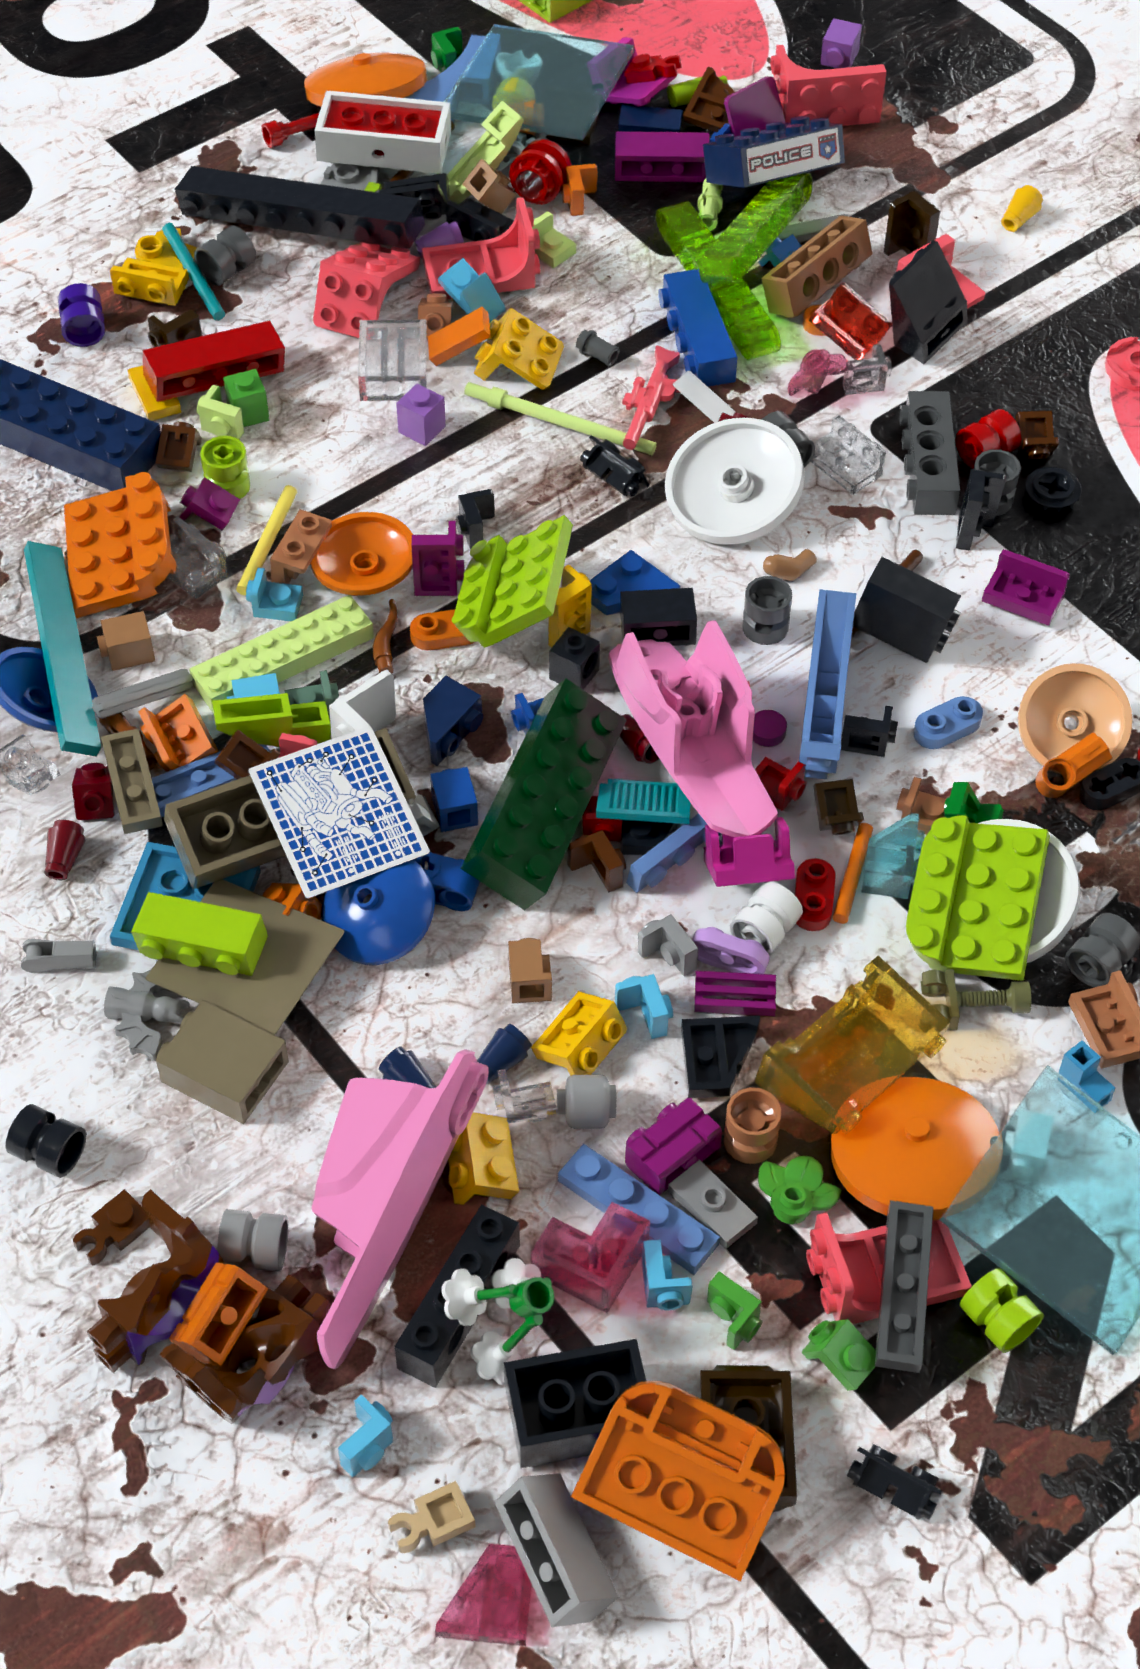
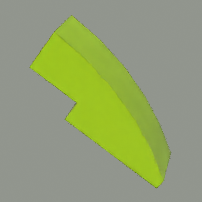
(271, 715)

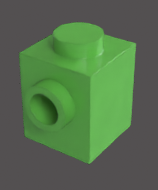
(249, 394)

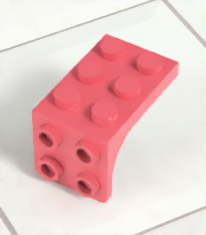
(840, 94)
(506, 258)
(355, 284)
(853, 1269)

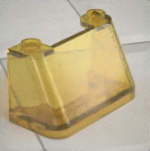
(854, 1050)

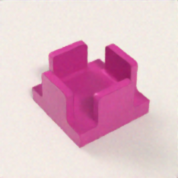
(749, 857)

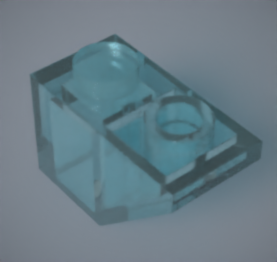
(890, 859)

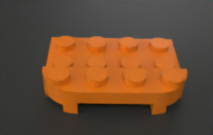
(118, 546)
(685, 1475)

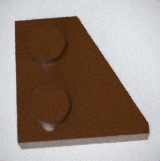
(707, 103)

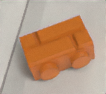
(218, 1314)

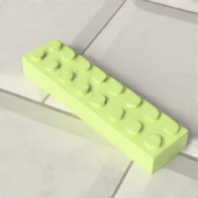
(286, 649)

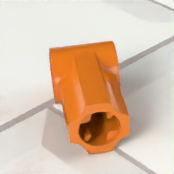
(1074, 765)

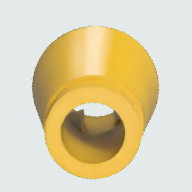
(1022, 207)

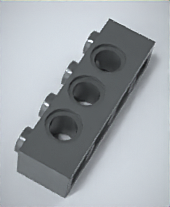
(930, 454)

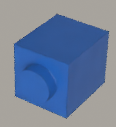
(454, 799)

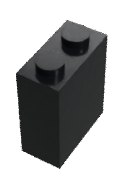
(906, 610)

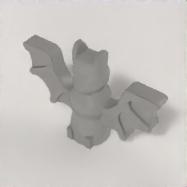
(140, 1006)

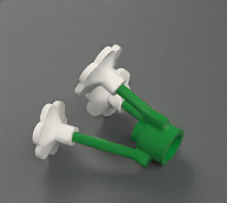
(514, 1287)

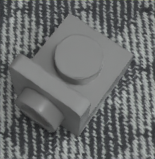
(672, 941)

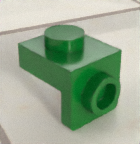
(446, 47)
(965, 803)

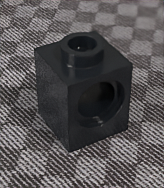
(574, 658)

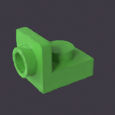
(734, 1303)

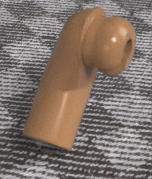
(788, 567)

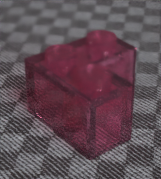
(593, 1265)

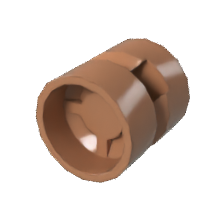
(752, 1125)

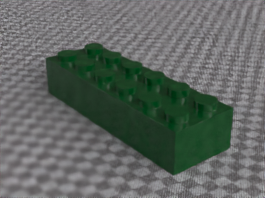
(544, 795)

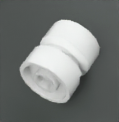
(768, 916)

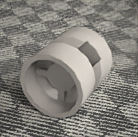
(253, 1240)

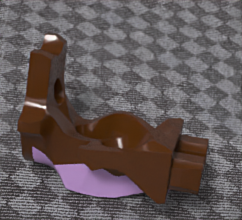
(274, 1337)

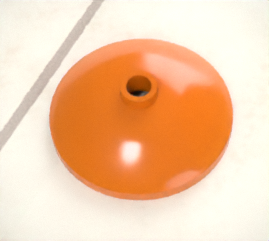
(364, 554)

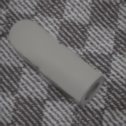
(62, 955)

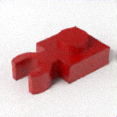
(647, 68)

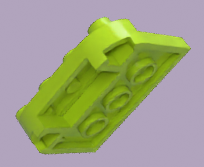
(512, 583)
(977, 897)

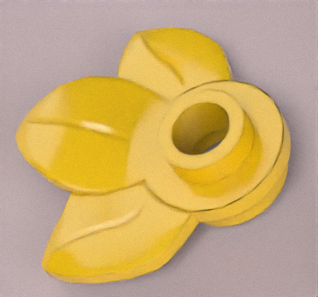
(158, 250)

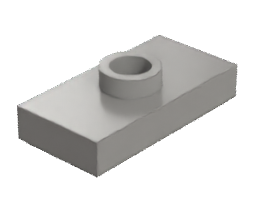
(712, 1203)

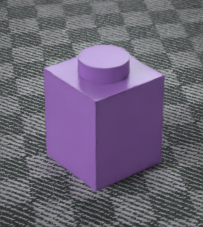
(841, 44)
(421, 414)

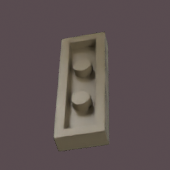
(131, 781)

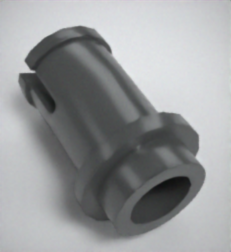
(591, 344)

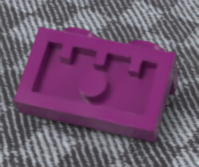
(436, 563)

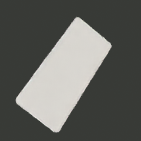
(702, 396)

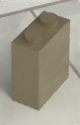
(222, 1061)

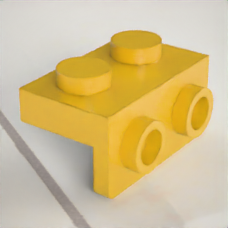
(149, 281)
(483, 1160)

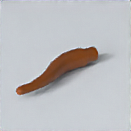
(381, 646)

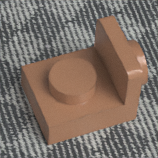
(926, 805)

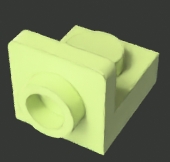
(553, 245)

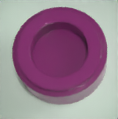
(769, 728)

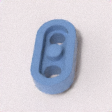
(953, 721)

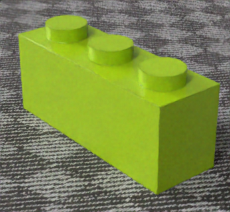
(199, 934)

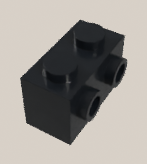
(657, 614)

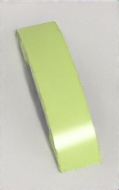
(501, 132)

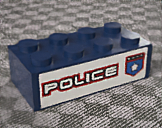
(773, 152)

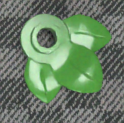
(797, 1189)

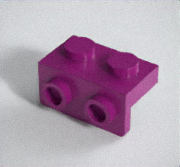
(1026, 587)

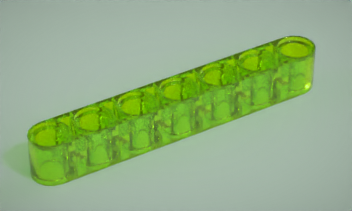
(755, 229)
(739, 308)

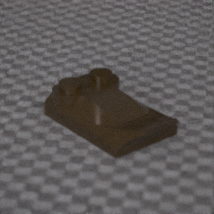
(763, 1400)

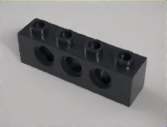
(432, 1337)

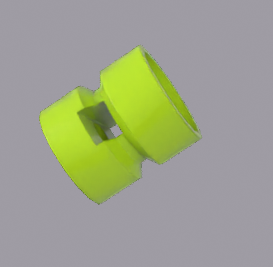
(226, 464)
(996, 1304)

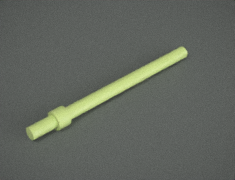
(499, 399)

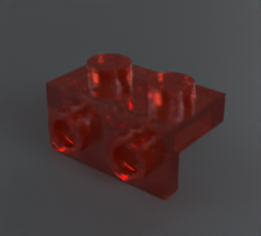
(851, 322)

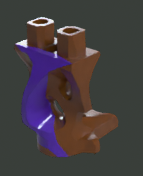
(156, 1295)

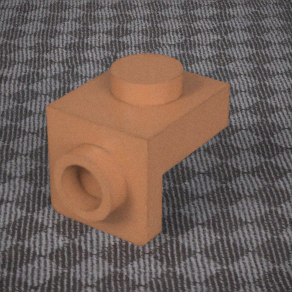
(436, 311)

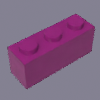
(660, 156)

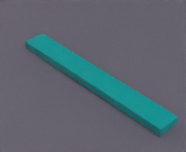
(62, 650)

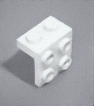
(365, 706)

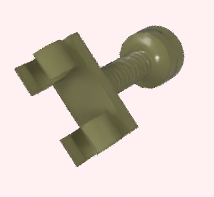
(938, 983)

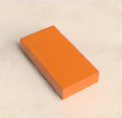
(459, 336)

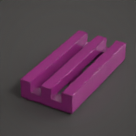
(735, 987)

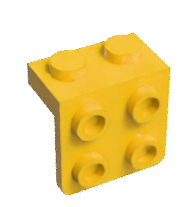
(520, 347)

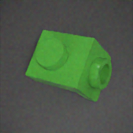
(842, 1351)

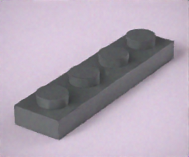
(904, 1287)

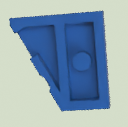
(626, 574)

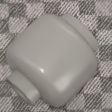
(587, 1101)

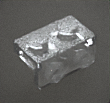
(198, 560)

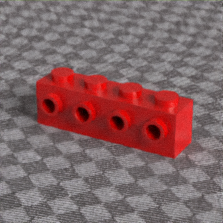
(204, 360)

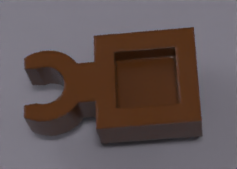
(116, 1223)

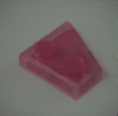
(491, 1601)

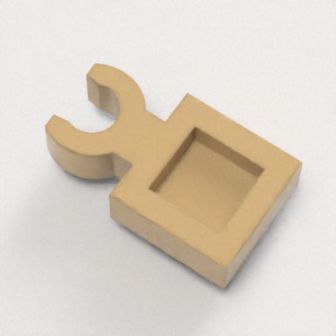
(439, 1515)

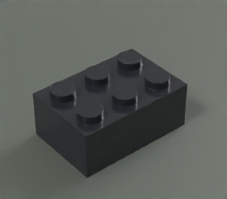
(565, 1398)

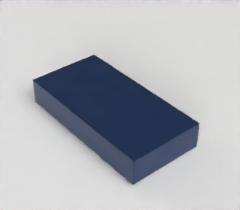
(649, 119)

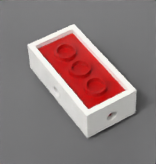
(383, 132)

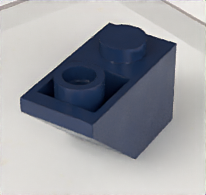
(449, 716)

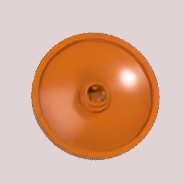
(368, 74)
(913, 1145)

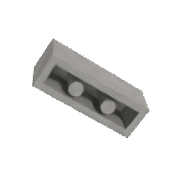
(556, 1550)

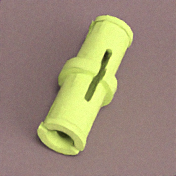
(710, 204)

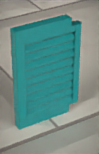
(642, 801)

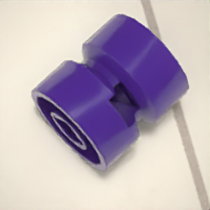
(81, 315)

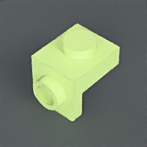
(219, 417)

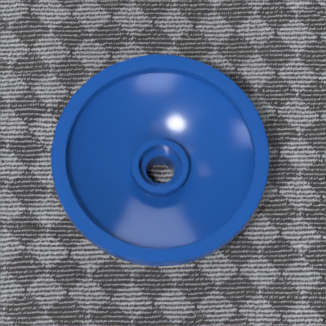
(26, 688)
(389, 922)

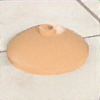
(1075, 692)

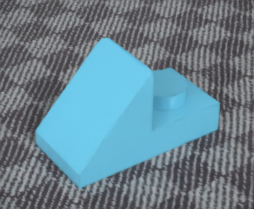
(471, 290)

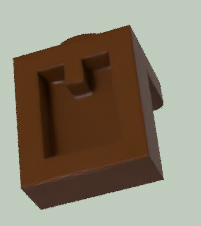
(177, 446)

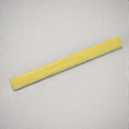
(268, 537)

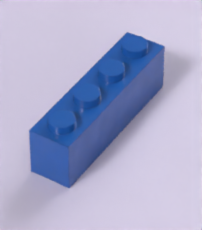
(698, 328)

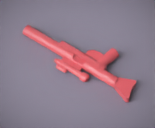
(647, 399)

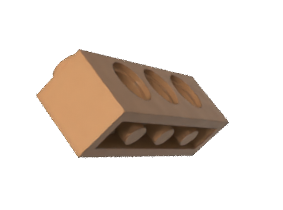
(817, 266)

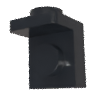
(868, 735)

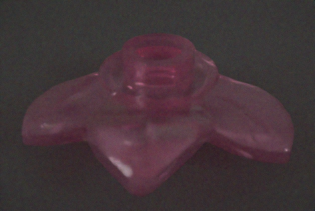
(814, 369)

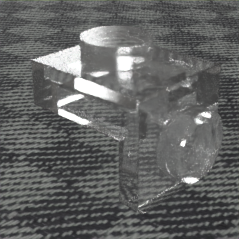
(867, 374)
(25, 767)
(524, 1103)

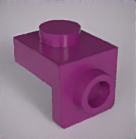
(209, 503)

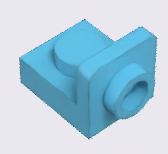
(273, 599)
(659, 1286)

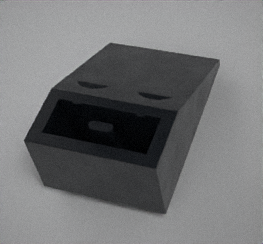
(926, 304)

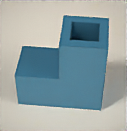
(1080, 1068)

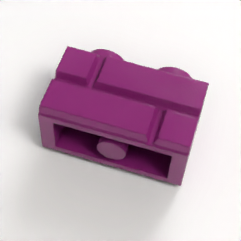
(672, 1144)

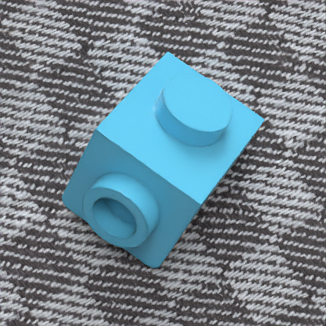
(645, 993)
(368, 1443)

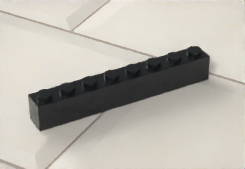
(301, 207)

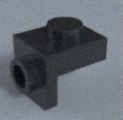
(472, 510)

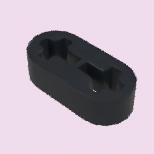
(1110, 779)

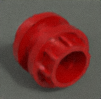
(539, 171)

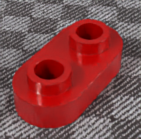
(815, 891)

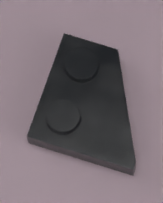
(716, 1052)

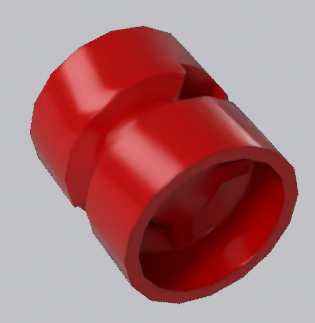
(992, 432)

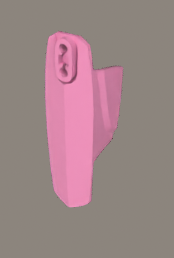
(698, 725)
(379, 1178)

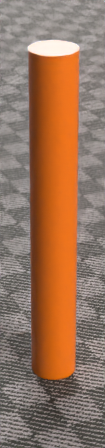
(852, 873)

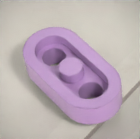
(730, 951)

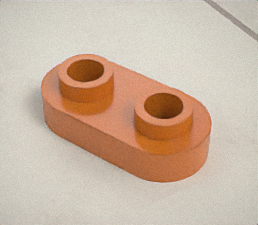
(436, 631)

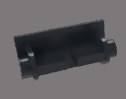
(625, 473)
(913, 1488)

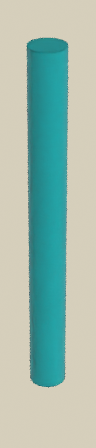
(193, 271)

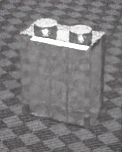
(391, 358)

